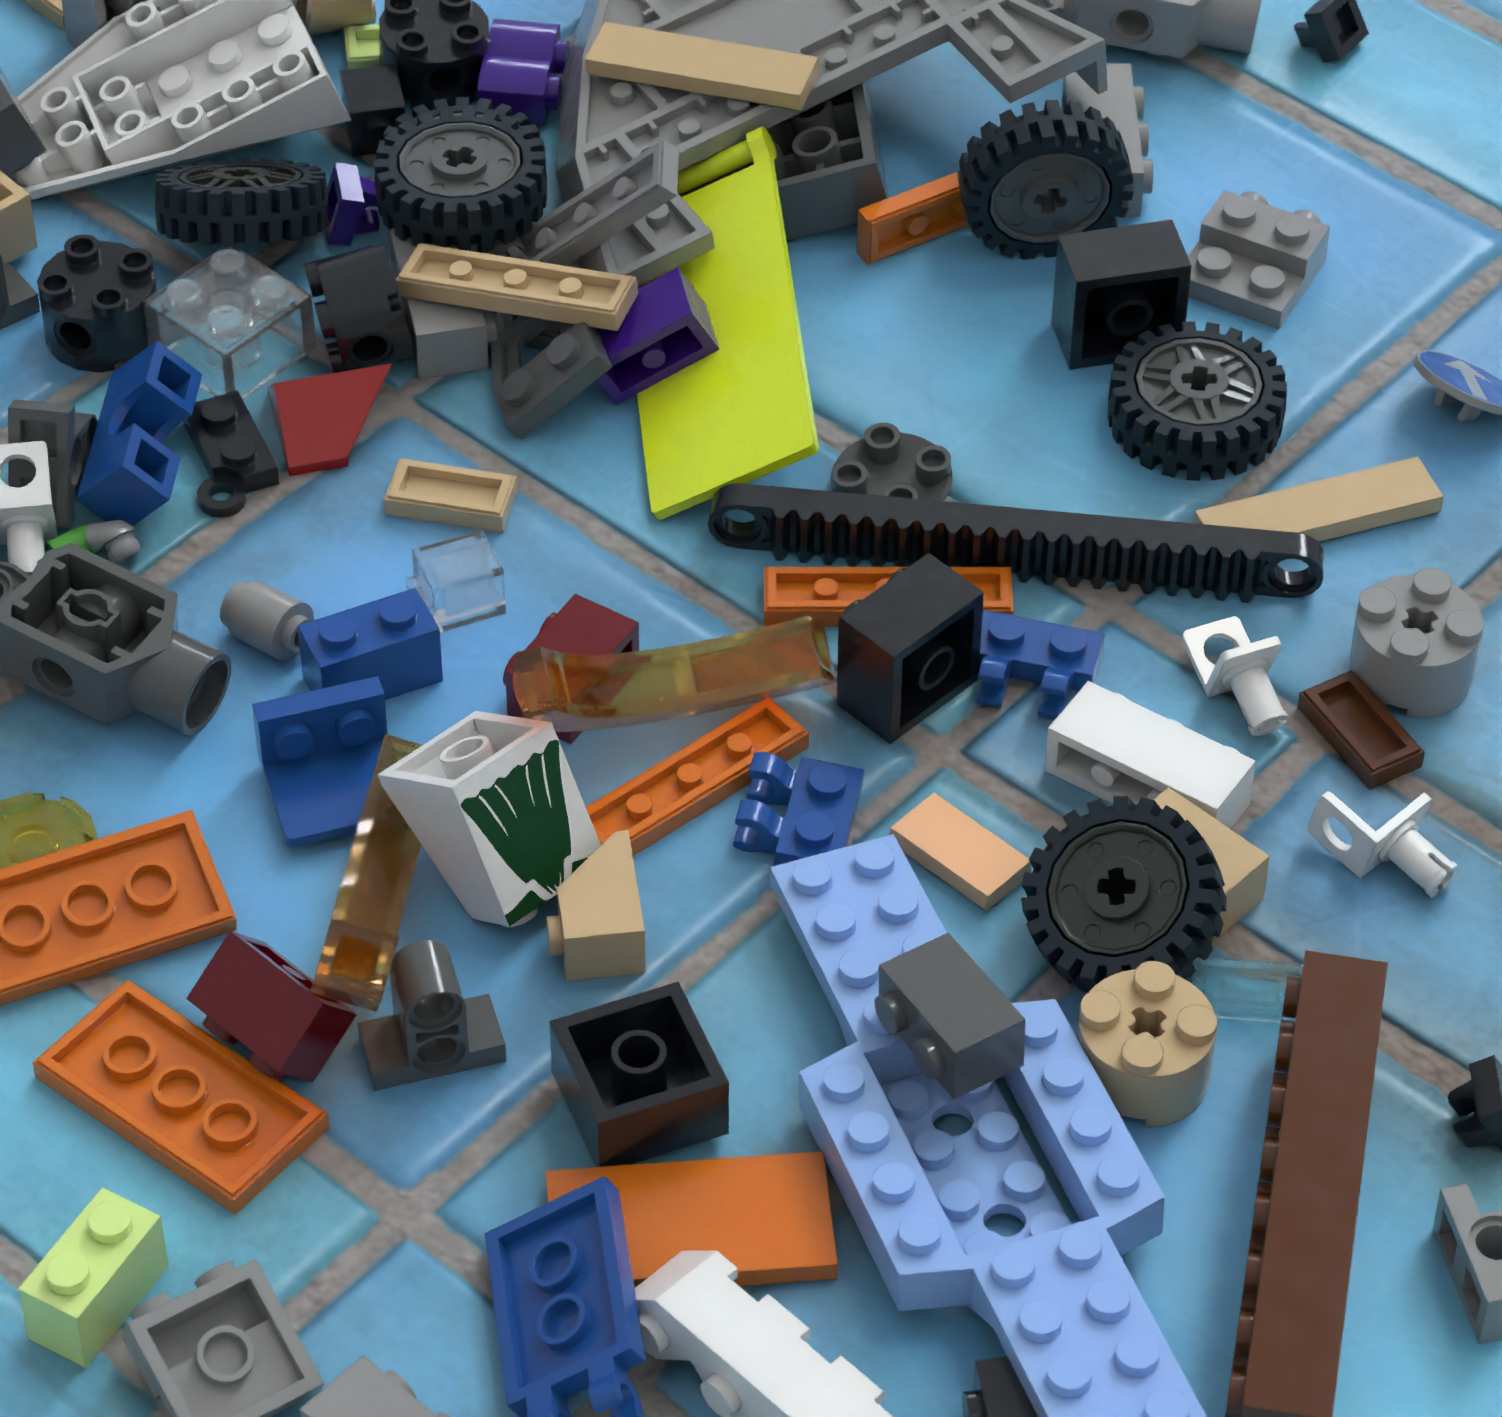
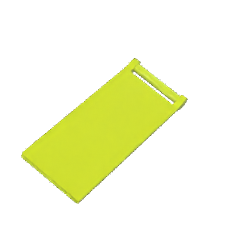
(751, 399)

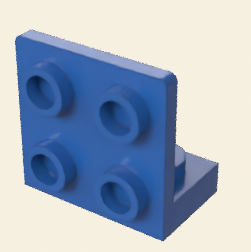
(321, 757)

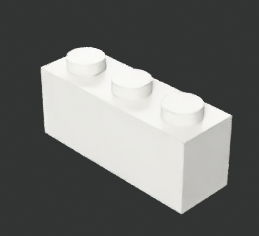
(1130, 751)

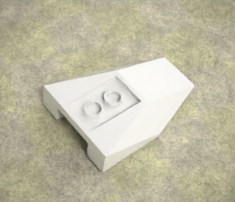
(175, 89)

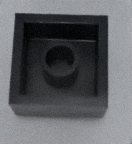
(1117, 287)
(909, 647)
(639, 1077)

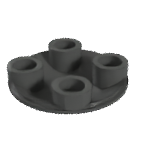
(893, 466)

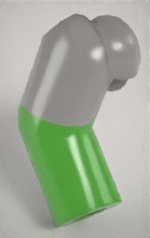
(110, 535)

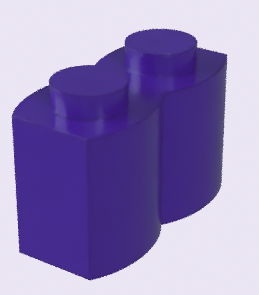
(524, 68)

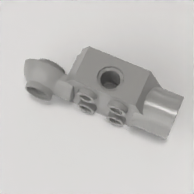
(1163, 25)

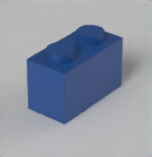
(380, 639)

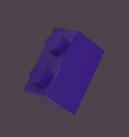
(658, 337)

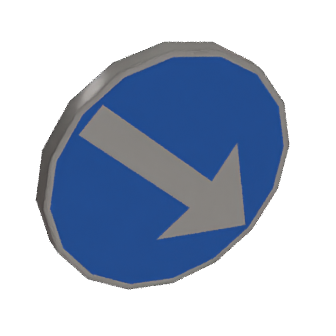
(1461, 381)

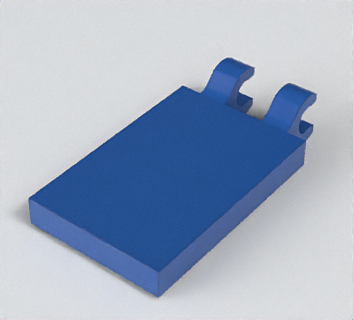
(567, 1305)

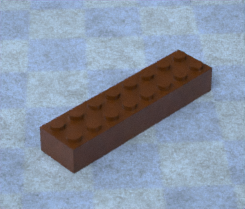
(1309, 1212)

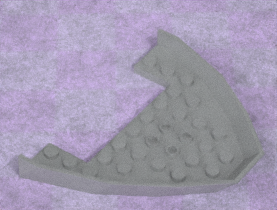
(616, 120)

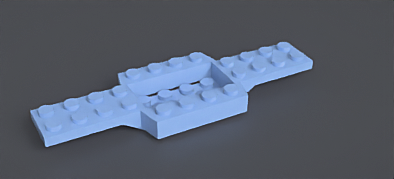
(924, 1196)

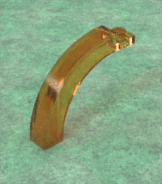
(672, 680)
(370, 896)

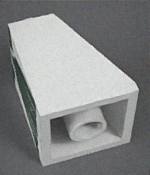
(495, 813)

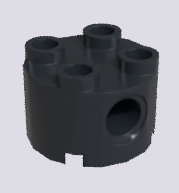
(434, 48)
(95, 302)
(360, 309)

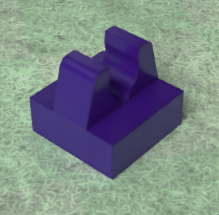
(347, 203)

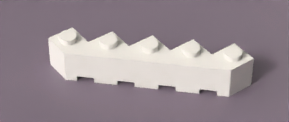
(743, 1349)

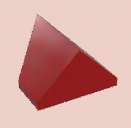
(323, 416)

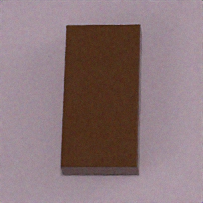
(1360, 729)

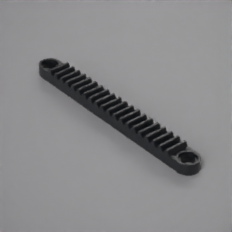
(1019, 538)

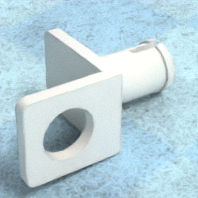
(27, 511)
(1239, 670)
(1393, 841)

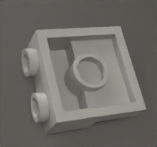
(1256, 257)
(221, 1348)

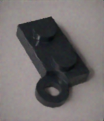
(230, 452)

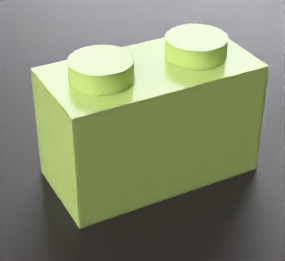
(93, 1277)

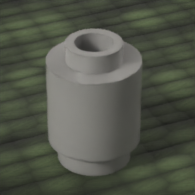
(265, 618)

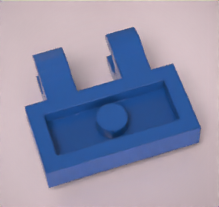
(1036, 652)
(819, 810)

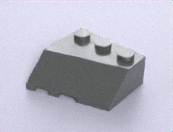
(828, 164)

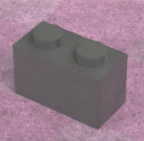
(950, 1016)

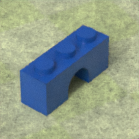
(127, 463)

